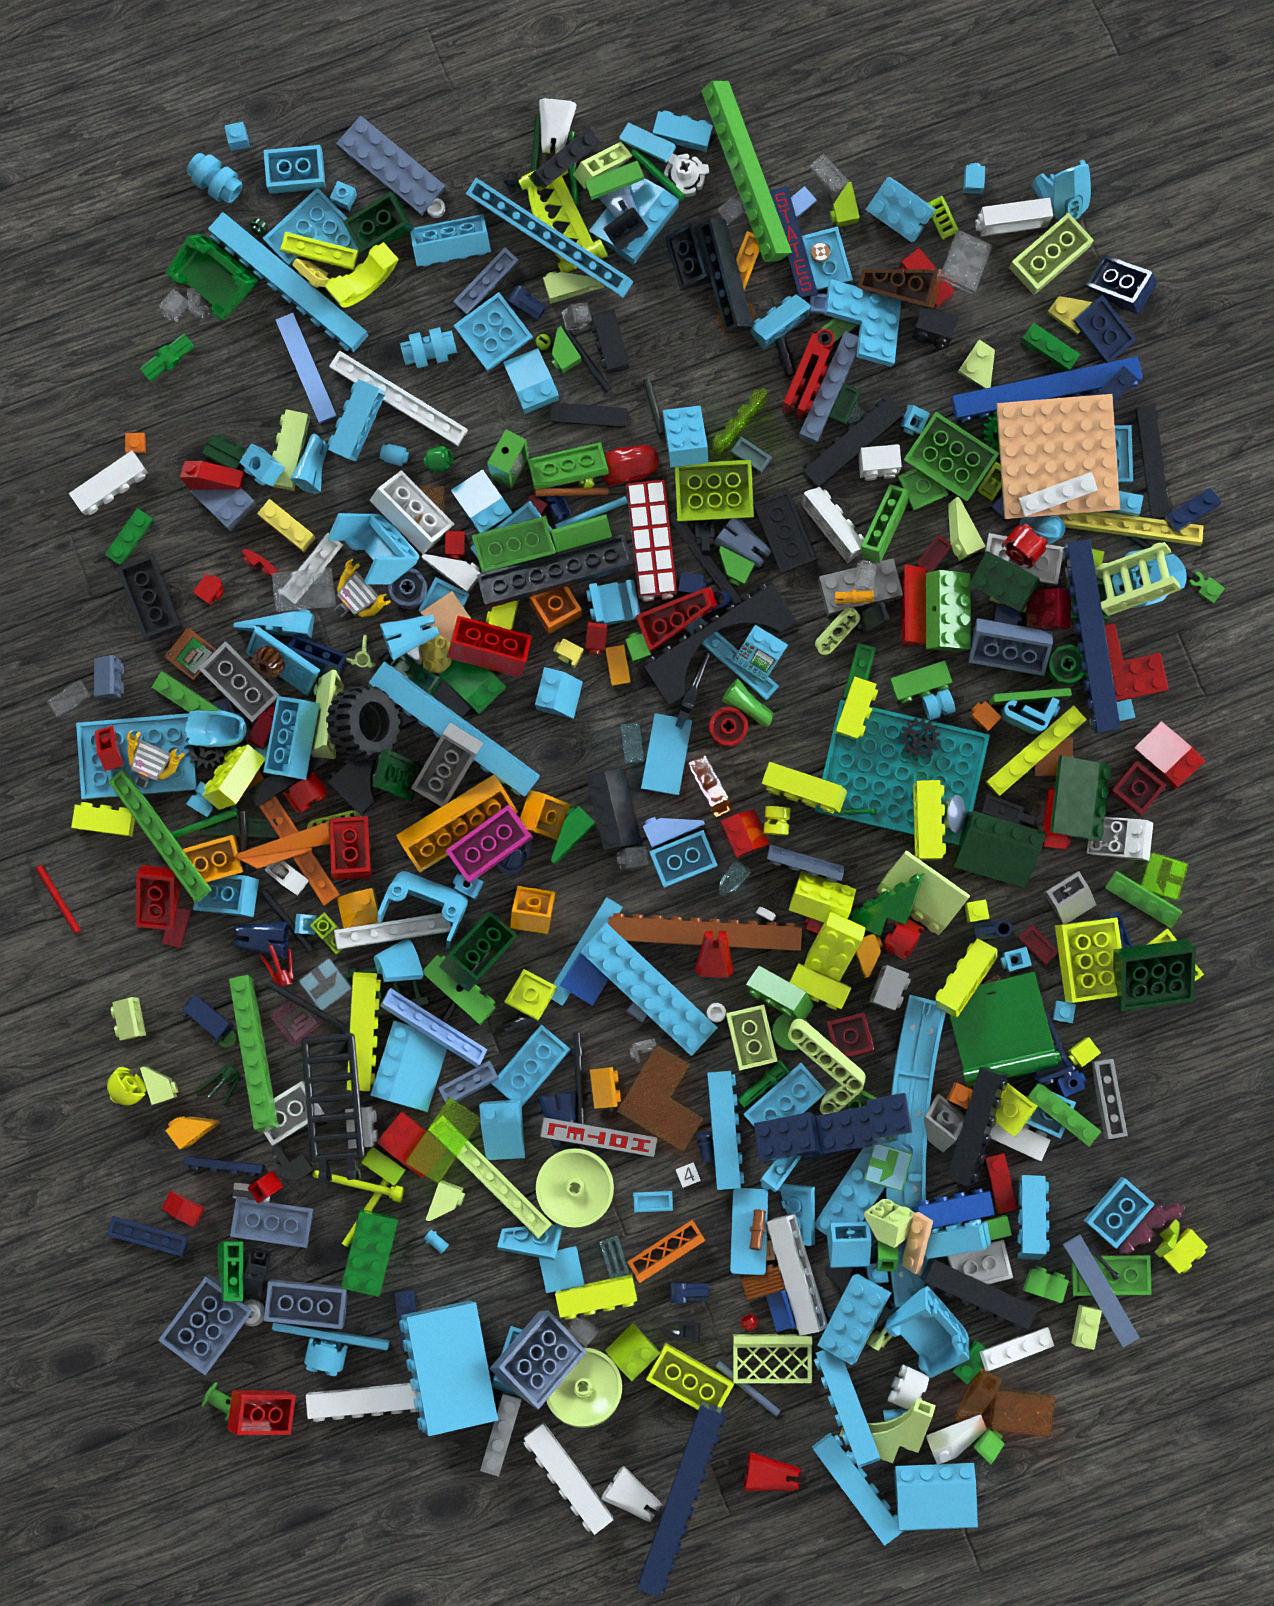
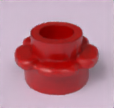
(749, 1322)

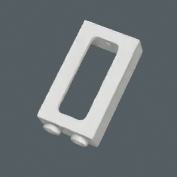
(1014, 217)

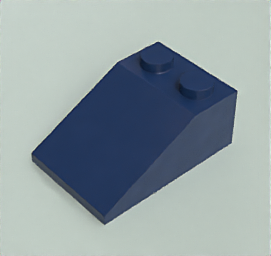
(1122, 283)

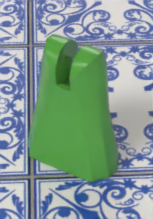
(741, 699)

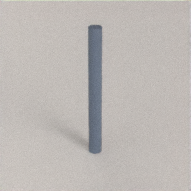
(748, 1389)

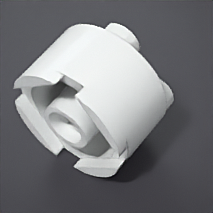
(908, 1387)

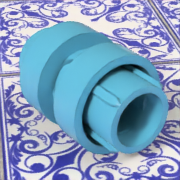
(207, 172)
(436, 346)

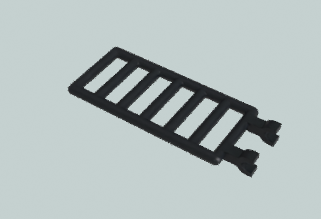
(352, 1157)

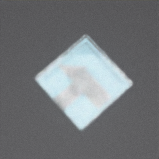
(325, 984)

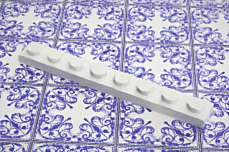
(400, 399)

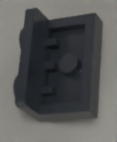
(625, 229)

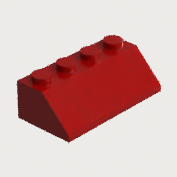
(913, 606)

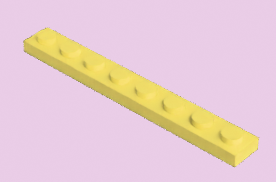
(1133, 526)

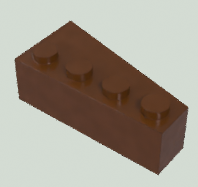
(910, 285)

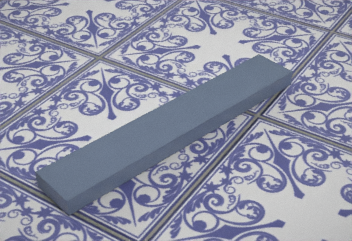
(1101, 1291)

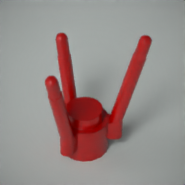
(282, 977)

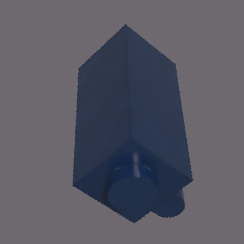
(208, 1018)

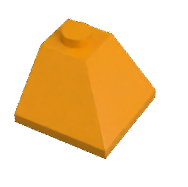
(358, 908)

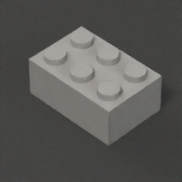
(889, 988)

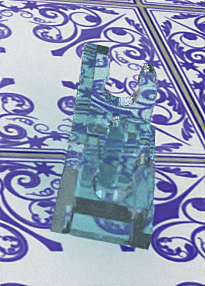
(632, 743)

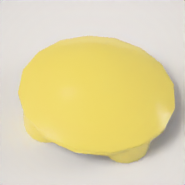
(435, 654)

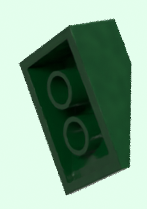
(378, 223)

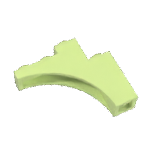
(903, 1431)

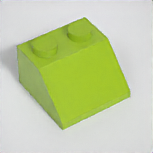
(632, 1352)

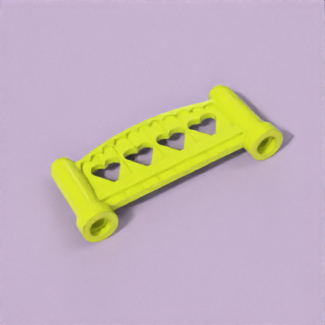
(567, 213)

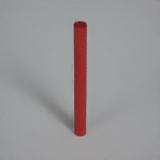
(58, 899)

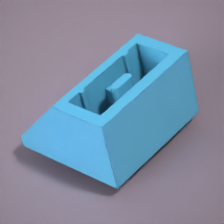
(849, 1244)

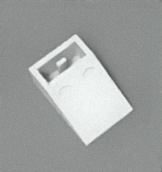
(1124, 839)

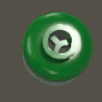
(438, 459)

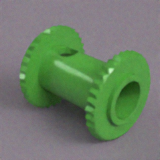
(218, 1400)

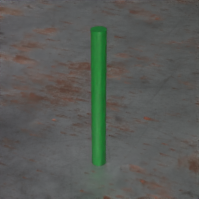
(658, 174)
(574, 182)
(205, 823)

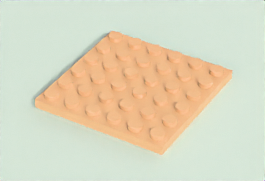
(1054, 443)

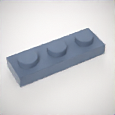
(469, 1082)

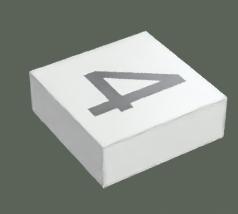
(688, 1175)

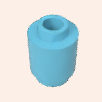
(394, 454)

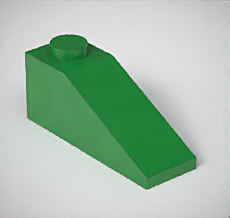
(231, 1271)

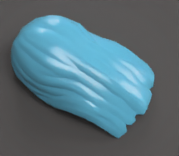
(215, 728)

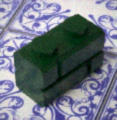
(223, 453)

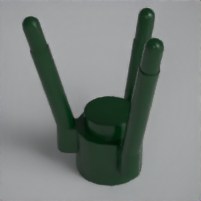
(229, 1075)

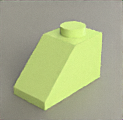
(159, 1087)

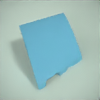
(399, 962)

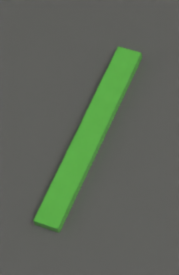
(160, 835)

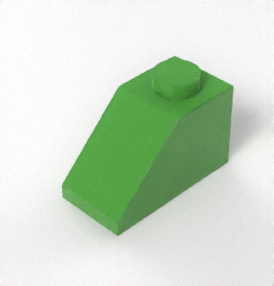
(564, 353)
(735, 567)
(989, 1444)

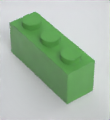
(920, 682)

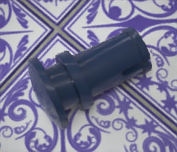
(705, 1146)

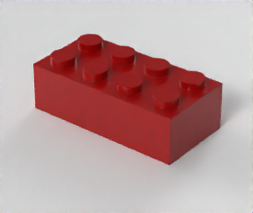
(489, 646)

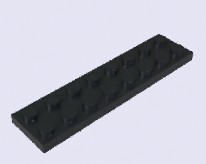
(555, 571)

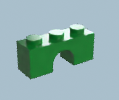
(1059, 353)

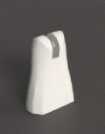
(555, 122)
(631, 1495)

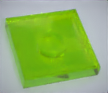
(1164, 875)

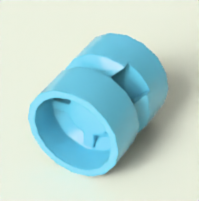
(938, 704)
(198, 802)

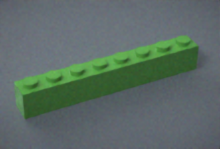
(253, 1054)

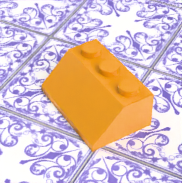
(216, 858)
(189, 1130)

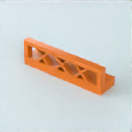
(670, 1257)

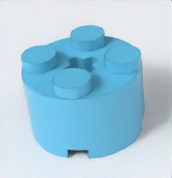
(325, 1356)

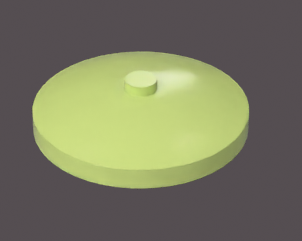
(574, 1187)
(588, 1392)

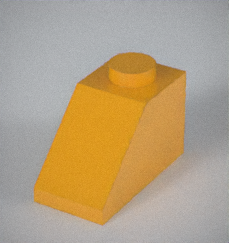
(868, 953)

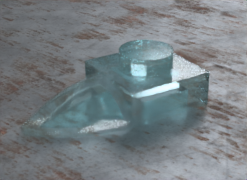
(733, 877)

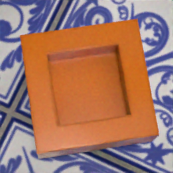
(135, 442)

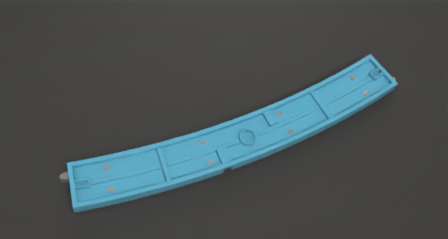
(914, 1077)

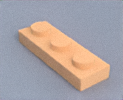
(917, 1243)

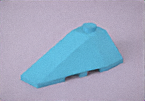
(283, 624)

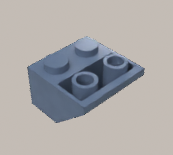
(108, 677)

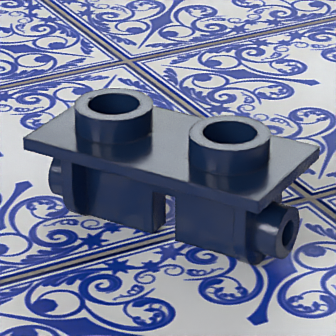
(558, 507)

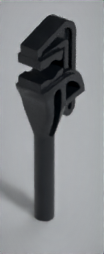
(691, 695)

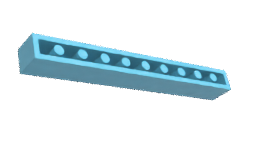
(549, 237)
(288, 282)
(438, 717)

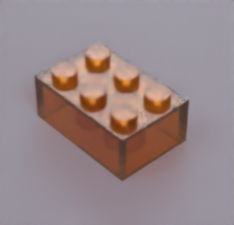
(1022, 1412)

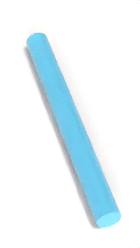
(592, 513)

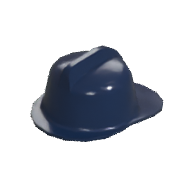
(516, 860)

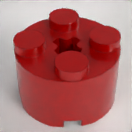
(1024, 546)
(737, 721)
(305, 792)
(903, 939)

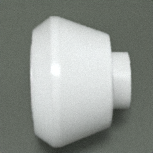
(258, 1313)

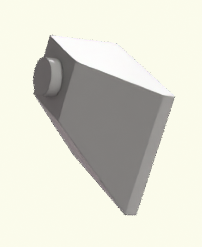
(943, 1123)

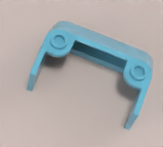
(380, 540)
(452, 901)

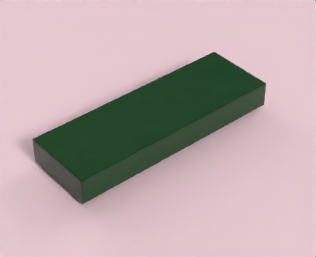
(417, 674)

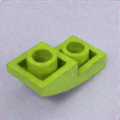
(325, 929)
(382, 1166)

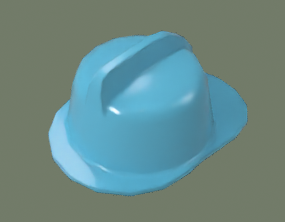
(1049, 527)

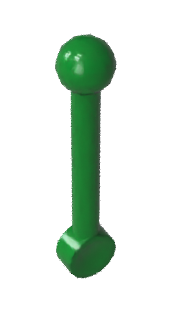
(872, 811)

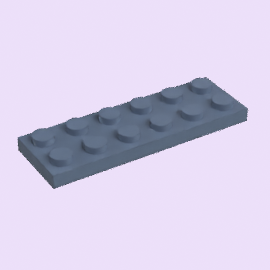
(391, 165)

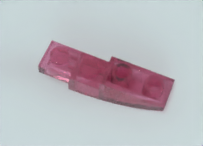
(1143, 1231)

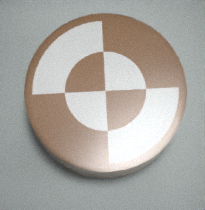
(820, 252)

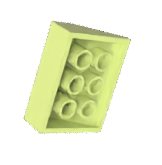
(326, 689)
(937, 897)

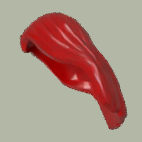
(630, 464)

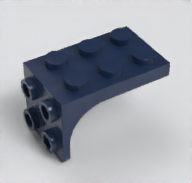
(1064, 1070)

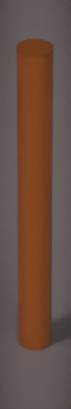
(571, 492)

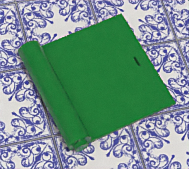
(1005, 1029)

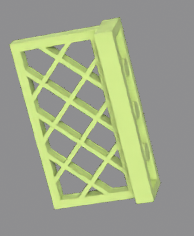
(772, 1340)

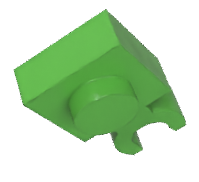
(1209, 588)

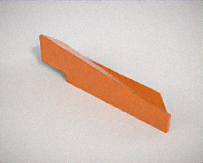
(286, 847)

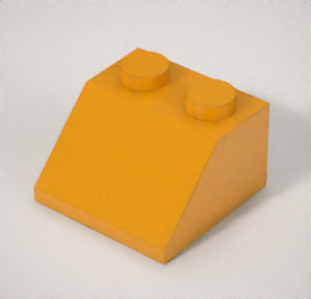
(544, 814)
(532, 910)

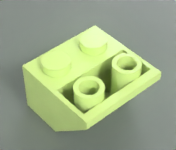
(889, 1222)

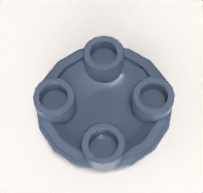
(955, 813)

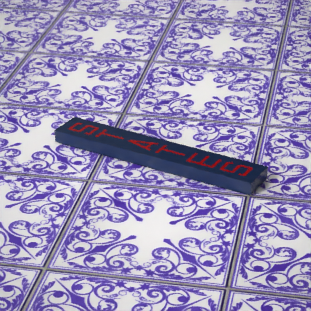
(798, 258)

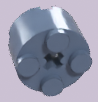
(414, 597)

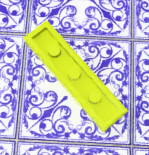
(319, 250)

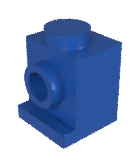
(1064, 1083)

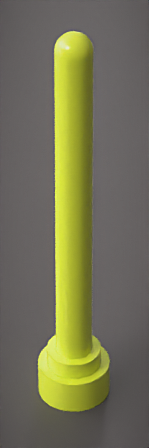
(395, 1193)

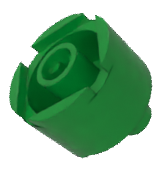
(1059, 673)

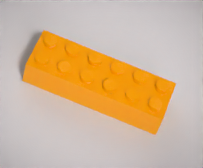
(434, 834)

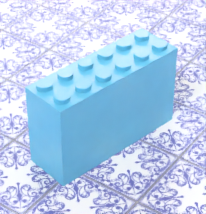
(448, 1368)

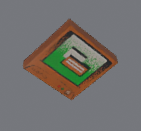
(190, 653)

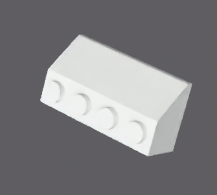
(392, 501)

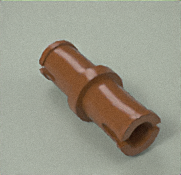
(757, 1229)

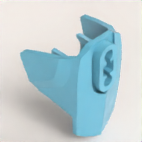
(1066, 190)
(1174, 566)

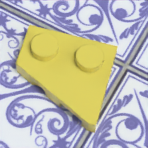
(315, 275)

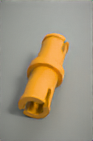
(854, 597)

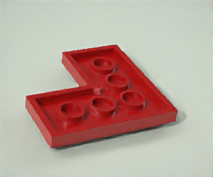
(1134, 676)

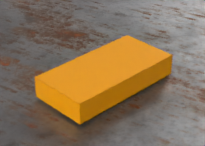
(617, 665)

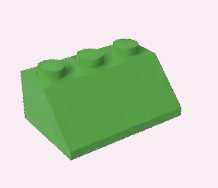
(581, 533)

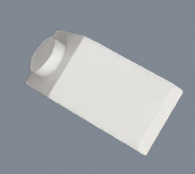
(287, 876)

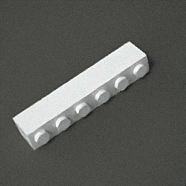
(797, 1274)
(360, 1401)
(568, 1477)

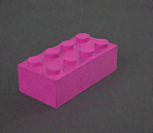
(489, 844)

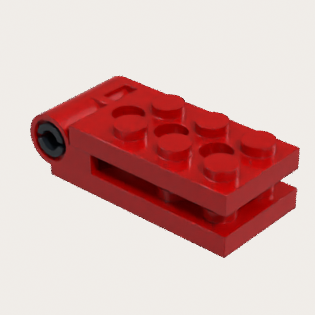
(817, 354)

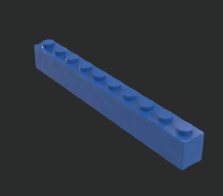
(1059, 385)

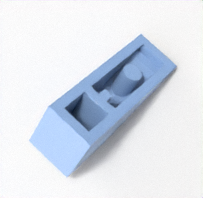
(666, 829)

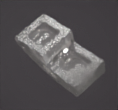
(68, 699)

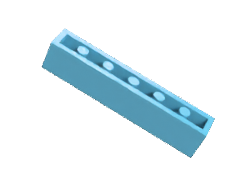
(724, 1130)
(848, 1408)
(857, 1488)

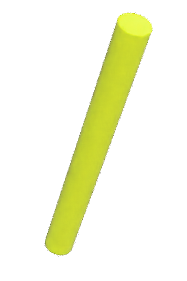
(370, 1205)

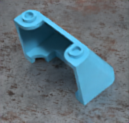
(930, 1332)

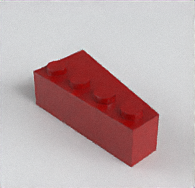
(671, 618)

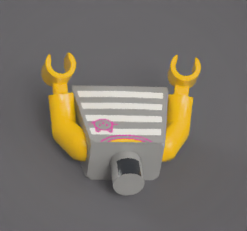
(357, 595)
(150, 760)

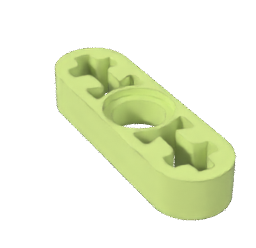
(832, 644)

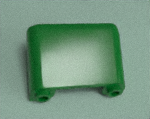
(212, 274)

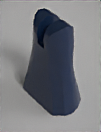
(262, 936)
(559, 1107)

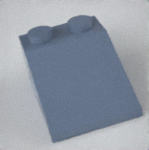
(226, 505)

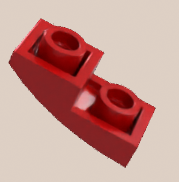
(256, 560)

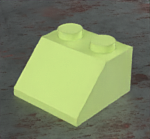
(128, 1018)
(445, 1199)

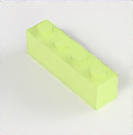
(290, 445)

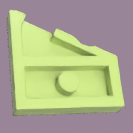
(979, 365)

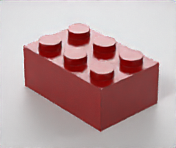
(261, 1412)

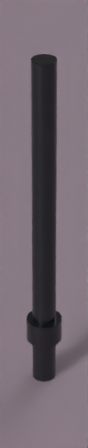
(577, 1052)

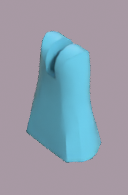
(309, 470)
(407, 634)

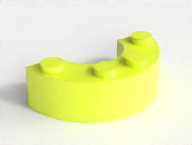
(365, 278)

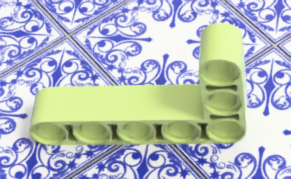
(830, 1065)

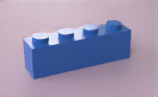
(957, 1208)

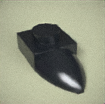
(683, 1331)

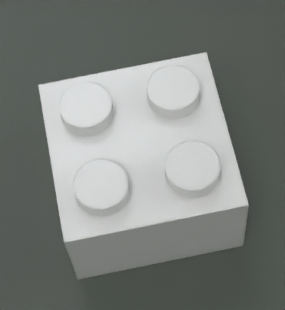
(879, 462)

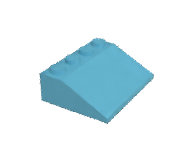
(654, 207)
(409, 1067)
(936, 1496)

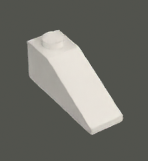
(456, 571)
(953, 1440)

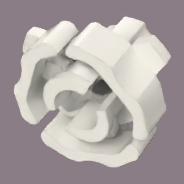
(683, 179)

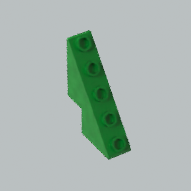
(893, 904)

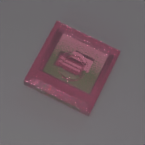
(295, 1021)

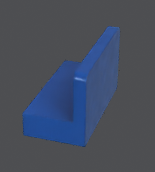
(780, 1311)

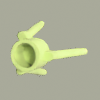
(362, 658)
(878, 1339)

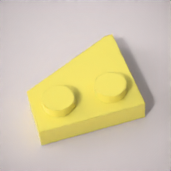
(1066, 309)

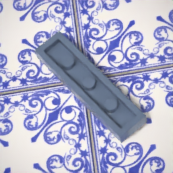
(486, 281)

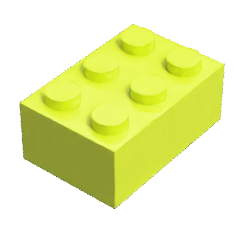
(233, 776)
(818, 897)
(834, 946)

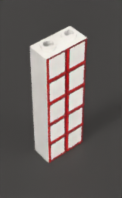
(651, 540)

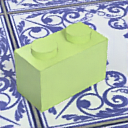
(1086, 1327)

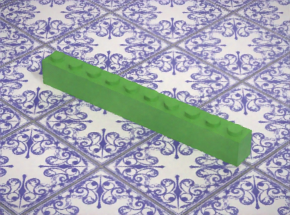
(746, 171)

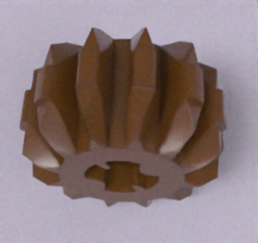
(268, 662)

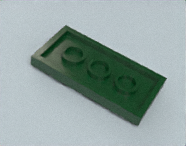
(396, 774)

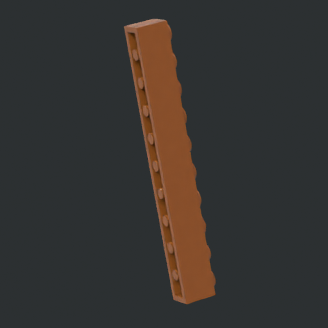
(692, 932)

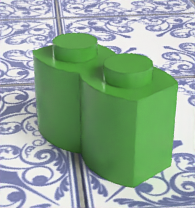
(1045, 1284)

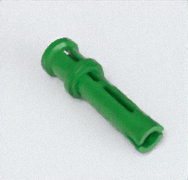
(771, 1077)

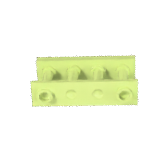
(1148, 591)

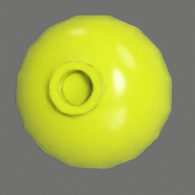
(125, 1088)

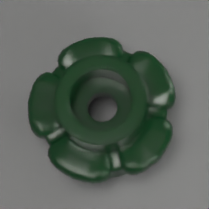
(258, 226)

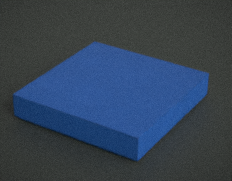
(584, 980)

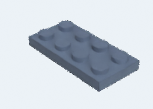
(800, 861)
(272, 1222)

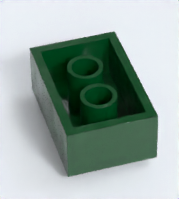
(1004, 581)

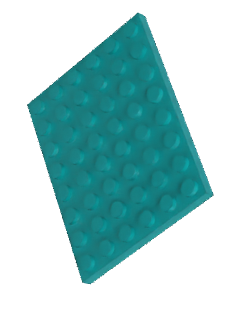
(883, 775)

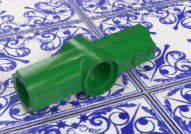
(167, 357)

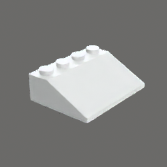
(832, 523)

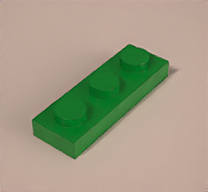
(129, 537)

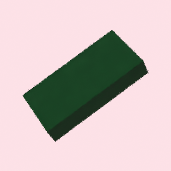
(844, 404)

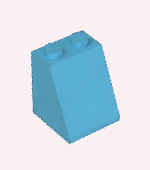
(558, 693)

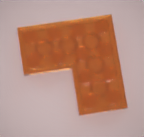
(650, 1101)

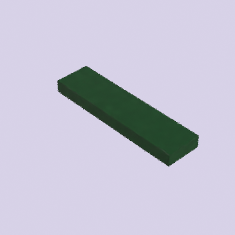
(255, 828)

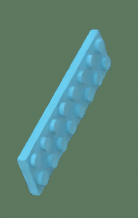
(648, 989)

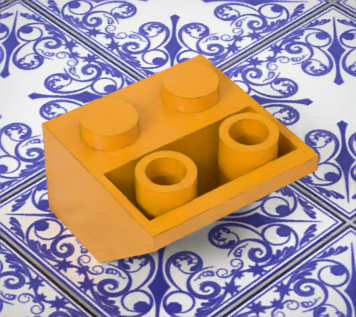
(604, 1088)

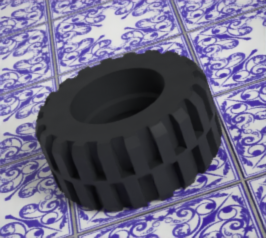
(345, 728)

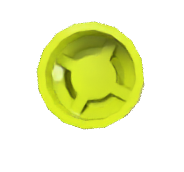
(778, 814)

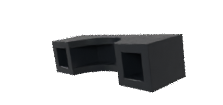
(564, 159)
(842, 1277)

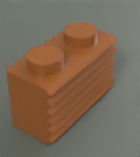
(762, 1285)

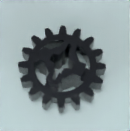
(930, 744)
(200, 759)

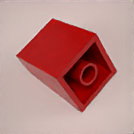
(744, 833)

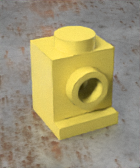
(568, 652)

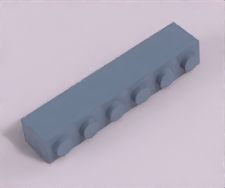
(829, 389)

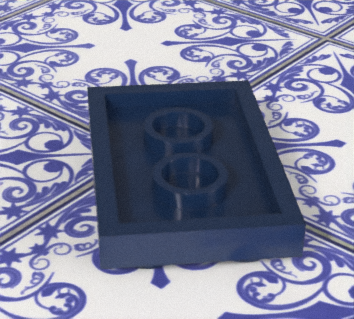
(1104, 329)

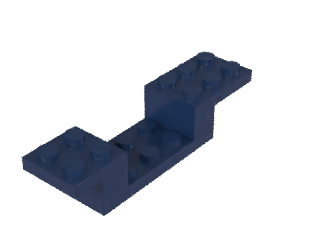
(834, 1132)

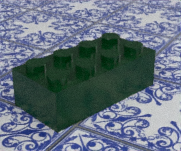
(478, 951)

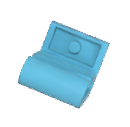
(613, 602)
(1028, 718)

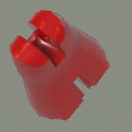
(714, 956)
(769, 1474)

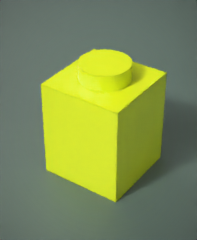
(976, 911)
(1083, 1052)

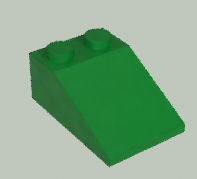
(473, 684)
(573, 830)

